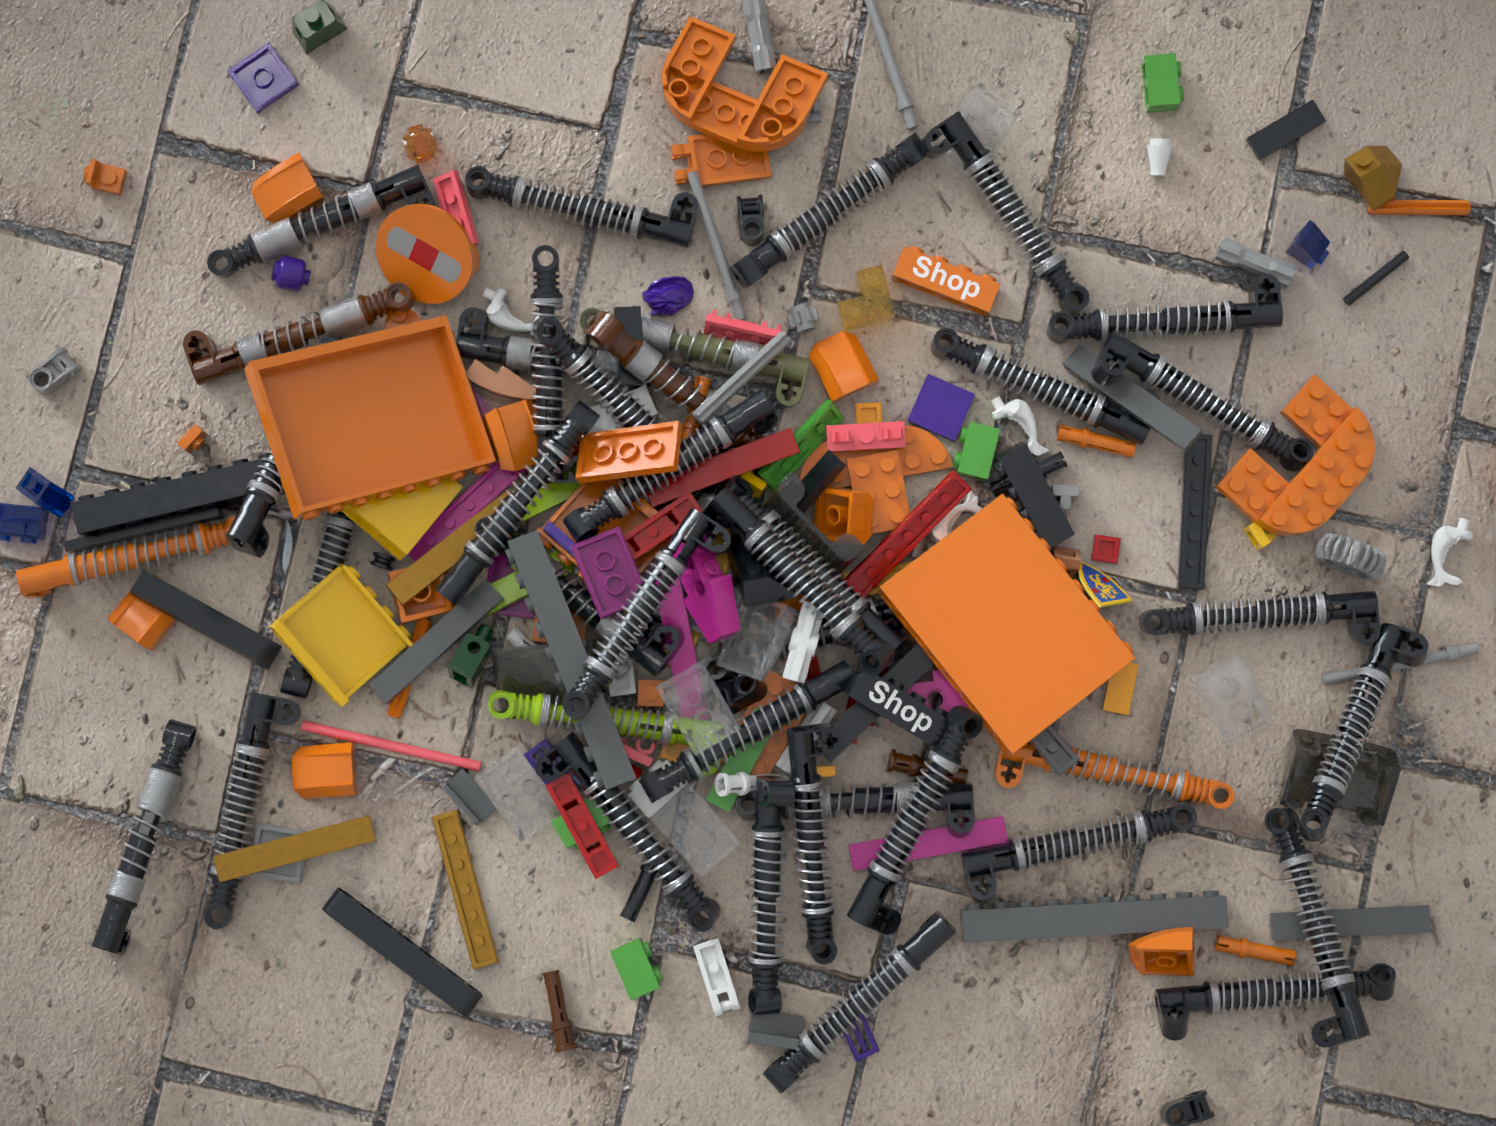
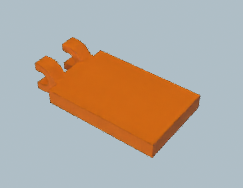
(719, 162)

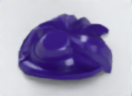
(668, 295)

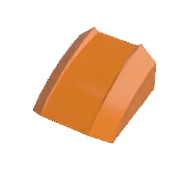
(286, 190)
(842, 366)
(512, 434)
(844, 512)
(423, 605)
(141, 621)
(324, 770)
(1165, 952)

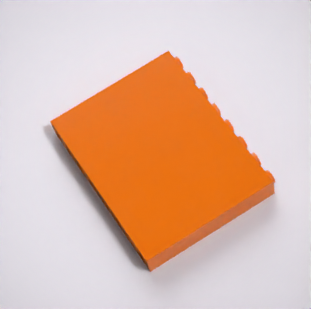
(369, 417)
(1006, 624)

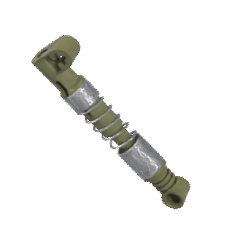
(712, 349)

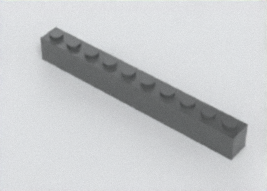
(569, 655)
(1093, 918)

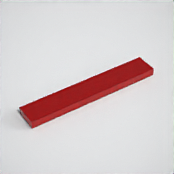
(728, 464)
(908, 534)

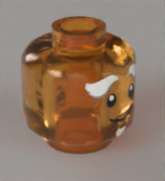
(420, 143)

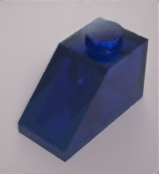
(1309, 245)
(45, 492)

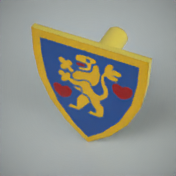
(1100, 587)

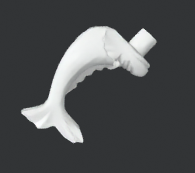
(500, 316)
(1020, 412)
(943, 528)
(1442, 540)

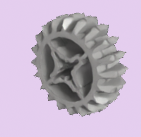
(1350, 556)

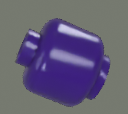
(290, 273)

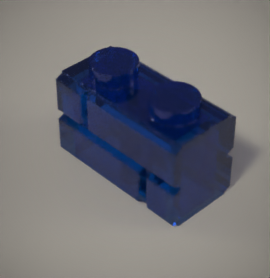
(23, 522)

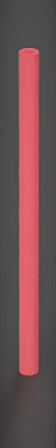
(391, 745)

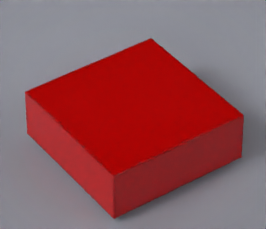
(1105, 549)

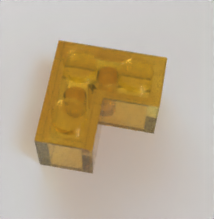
(872, 306)

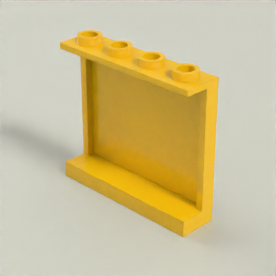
(404, 517)
(341, 633)

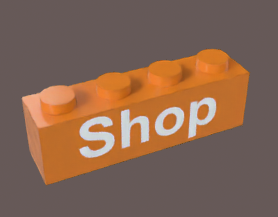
(945, 280)

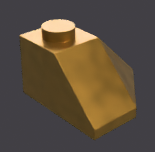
(1374, 174)

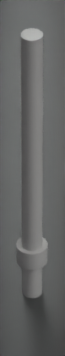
(904, 101)
(732, 294)
(1450, 654)

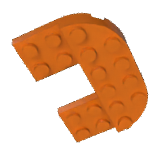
(726, 113)
(1323, 483)

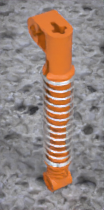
(74, 568)
(1109, 770)

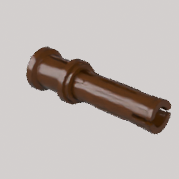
(913, 764)
(561, 1025)

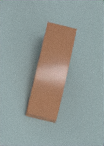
(502, 384)

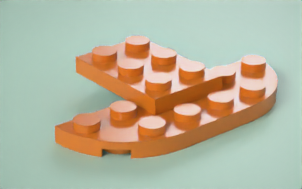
(882, 473)

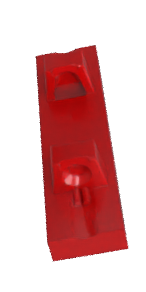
(659, 527)
(582, 825)

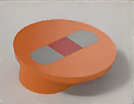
(426, 252)

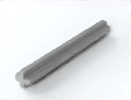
(741, 377)

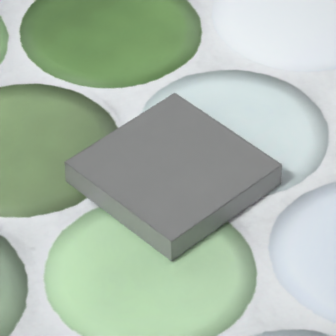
(290, 872)

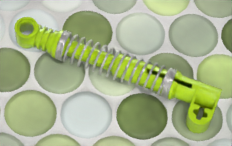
(628, 722)

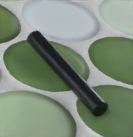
(1376, 278)

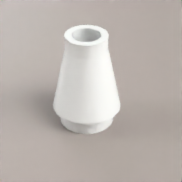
(1159, 154)

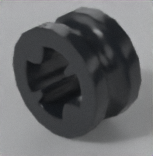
(382, 561)

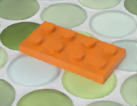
(629, 452)
(777, 743)

